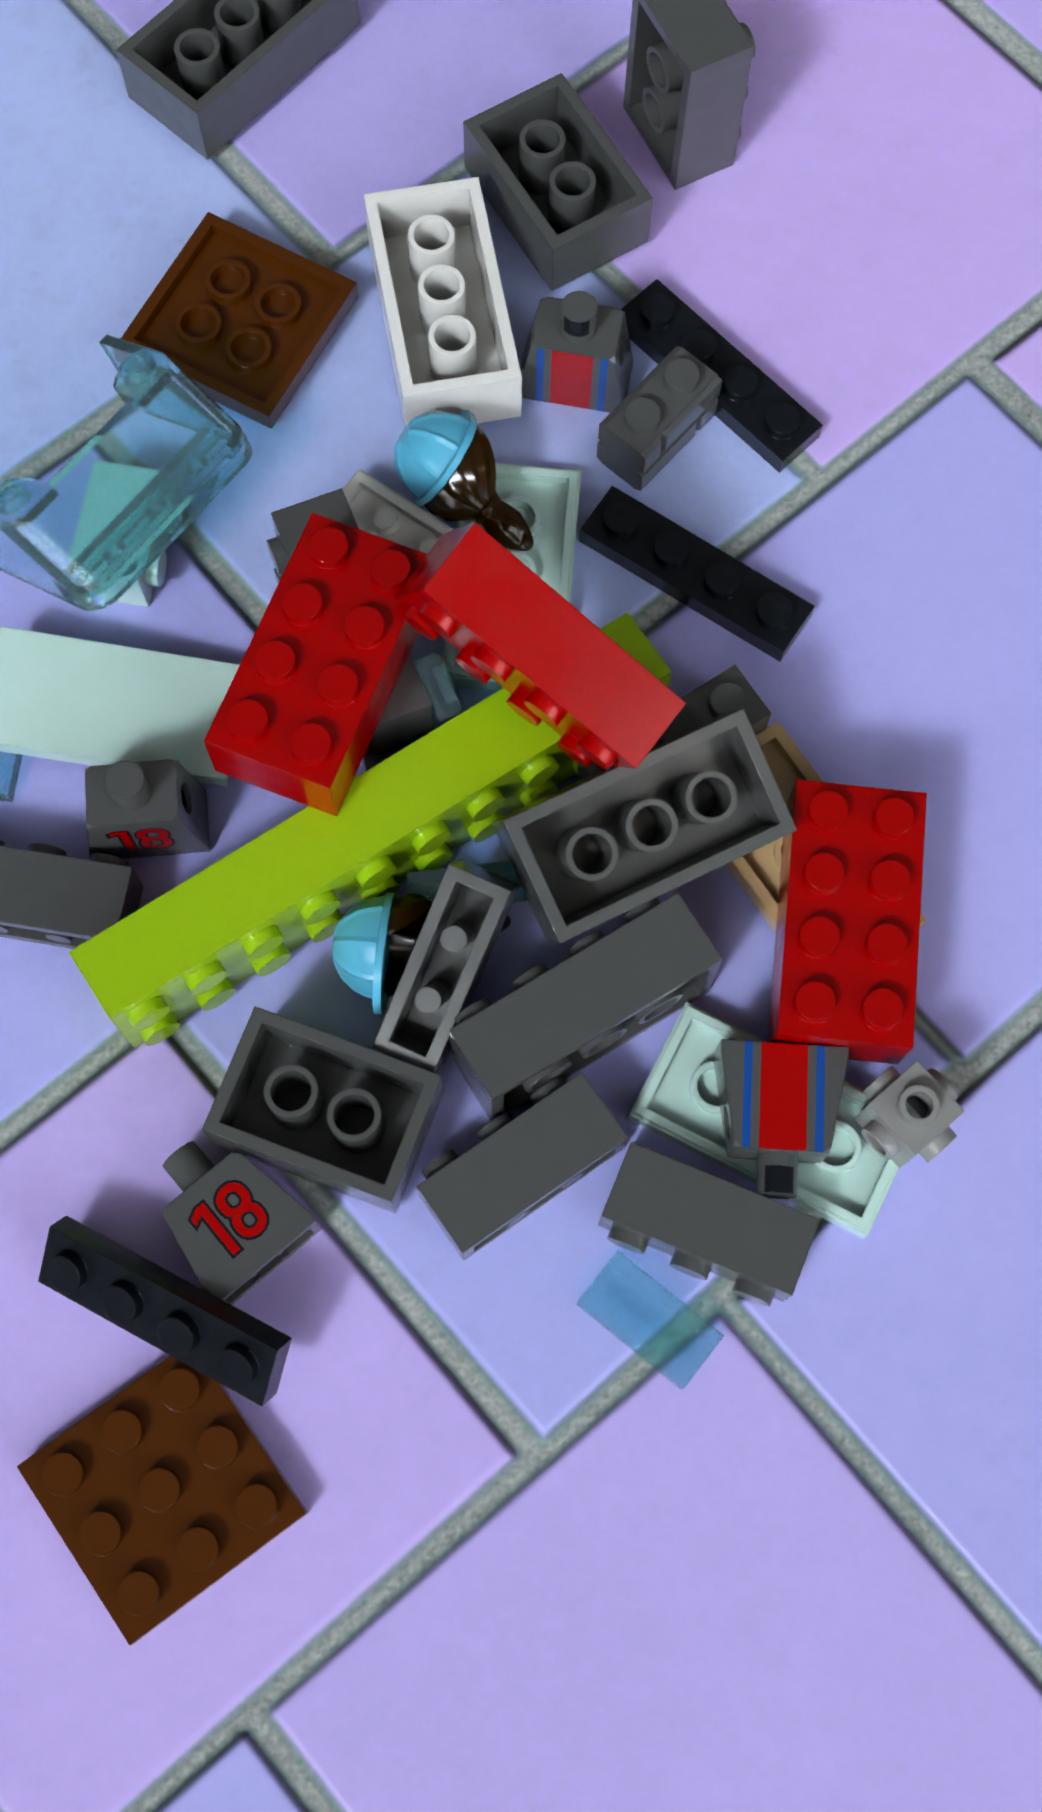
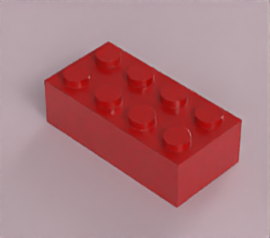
(537, 650)
(318, 667)
(849, 920)

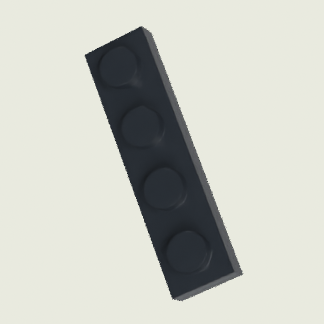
(748, 398)
(696, 573)
(164, 1310)

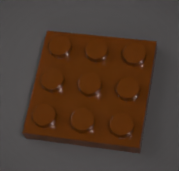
(243, 317)
(161, 1494)

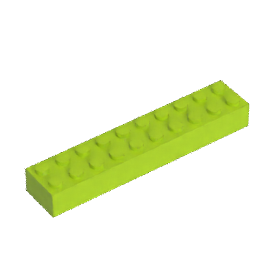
(316, 865)

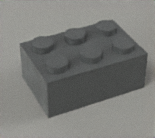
(688, 83)
(557, 181)
(324, 1109)

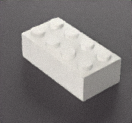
(443, 301)

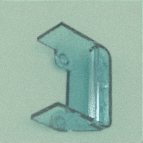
(125, 488)

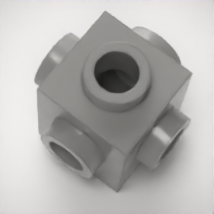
(890, 1126)

